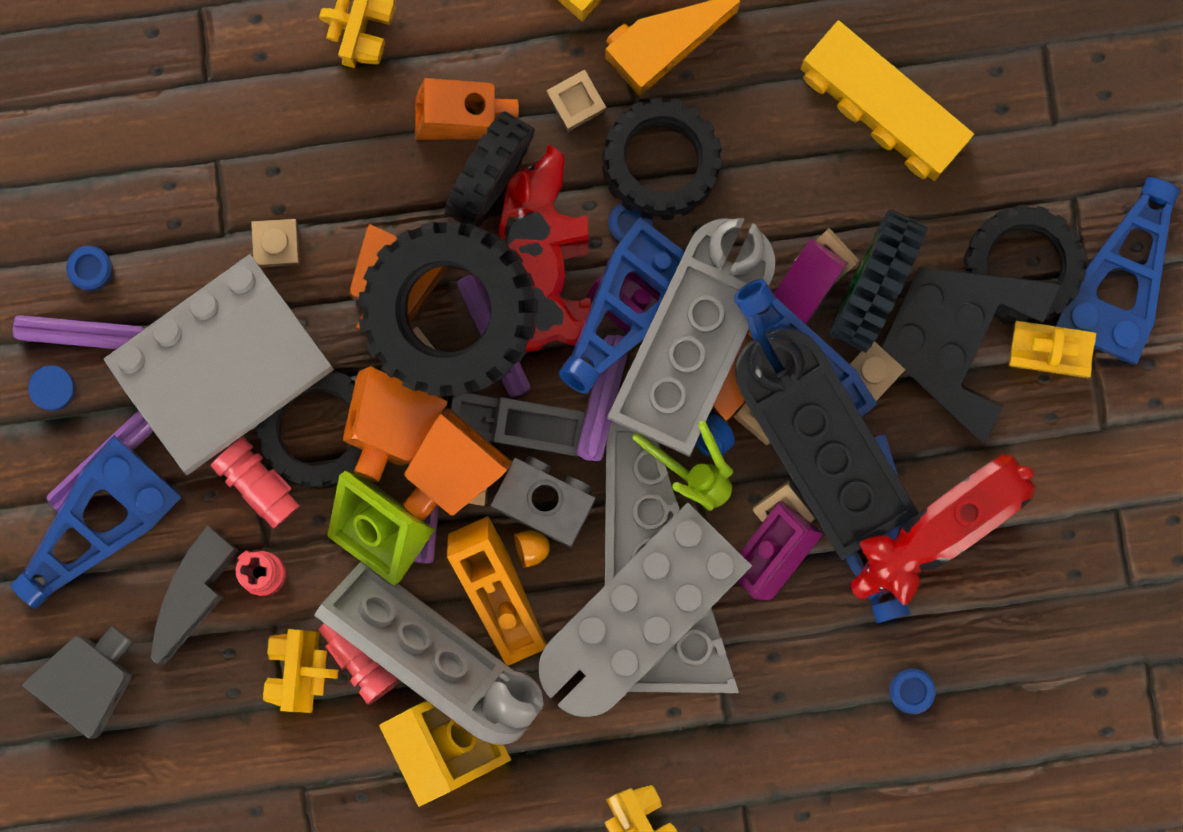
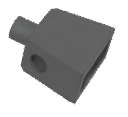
(84, 680)

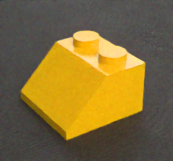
(438, 752)

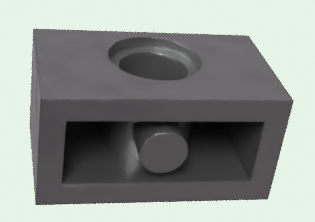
(560, 523)

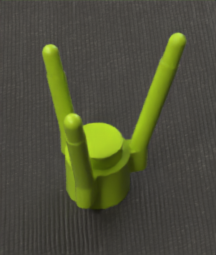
(706, 482)

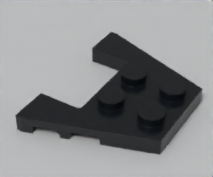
(944, 327)

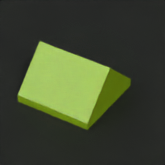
(376, 527)

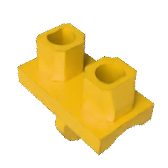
(356, 44)
(1052, 349)
(303, 671)
(631, 810)

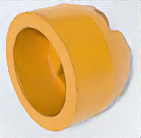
(531, 547)

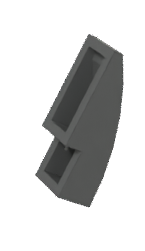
(521, 423)
(190, 593)

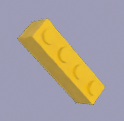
(885, 101)

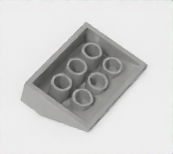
(218, 364)

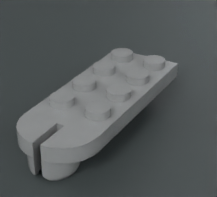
(692, 337)
(640, 614)
(432, 656)

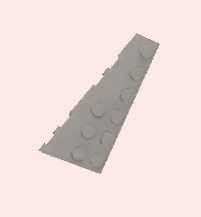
(636, 509)

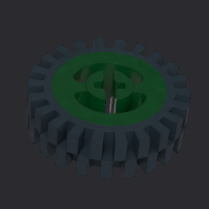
(878, 280)

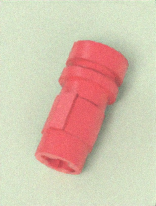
(259, 487)
(264, 585)
(365, 672)

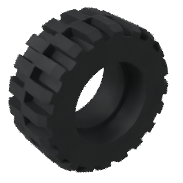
(387, 308)

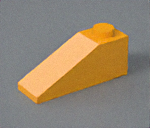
(662, 41)
(495, 590)

